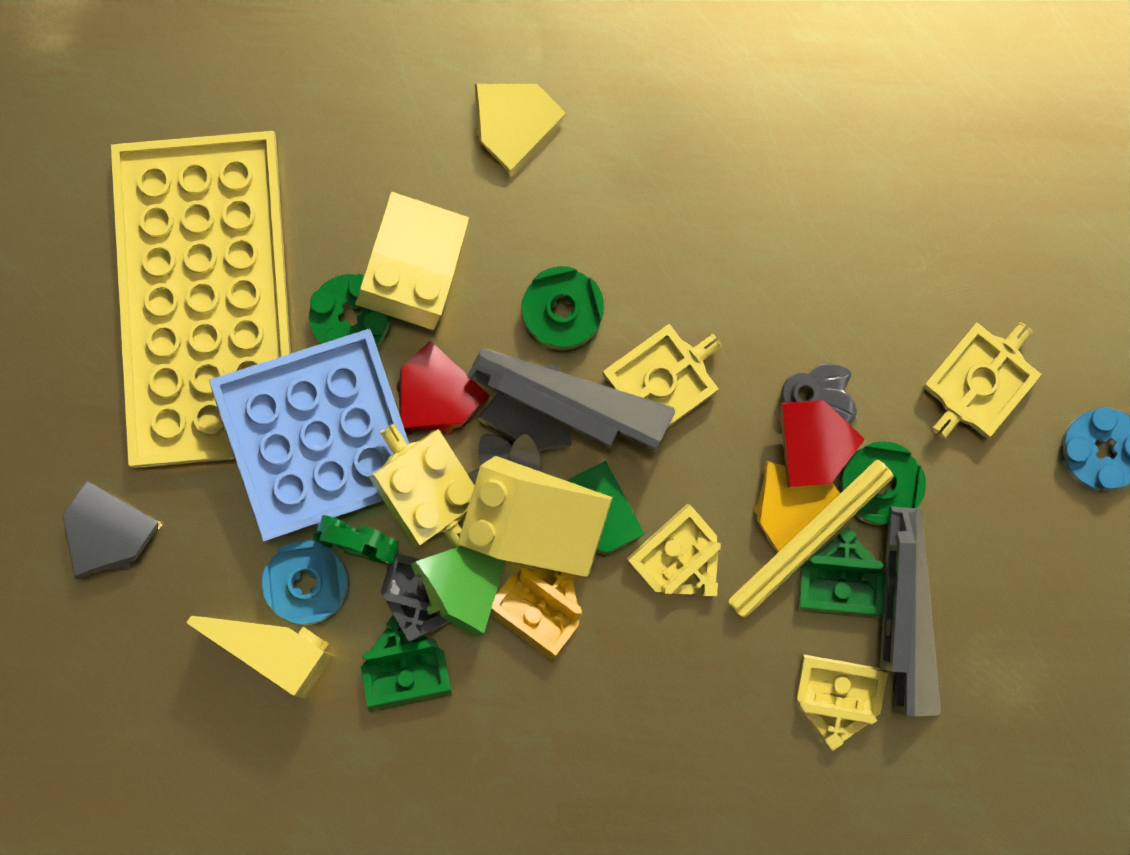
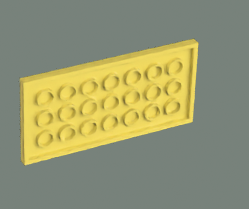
(195, 284)

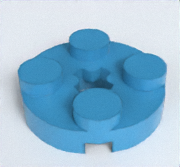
(1080, 449)
(286, 568)

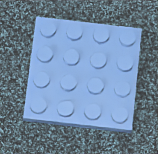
(309, 431)

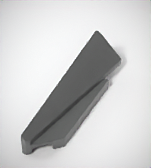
(574, 402)
(907, 617)

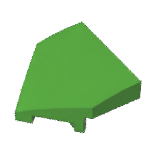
(461, 586)

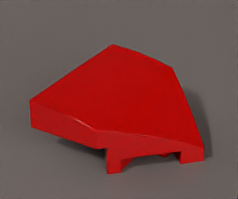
(436, 392)
(815, 442)

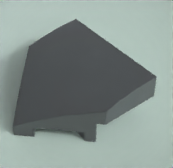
(514, 420)
(104, 531)
(409, 599)

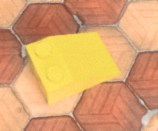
(413, 261)
(534, 518)
(274, 651)

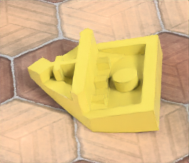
(513, 119)
(679, 556)
(840, 696)

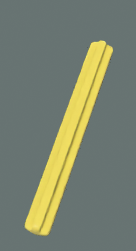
(811, 538)

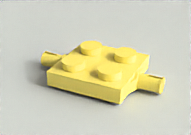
(666, 372)
(982, 380)
(423, 486)

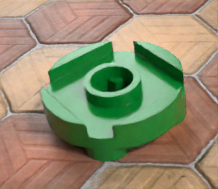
(329, 304)
(550, 328)
(908, 480)
(361, 542)

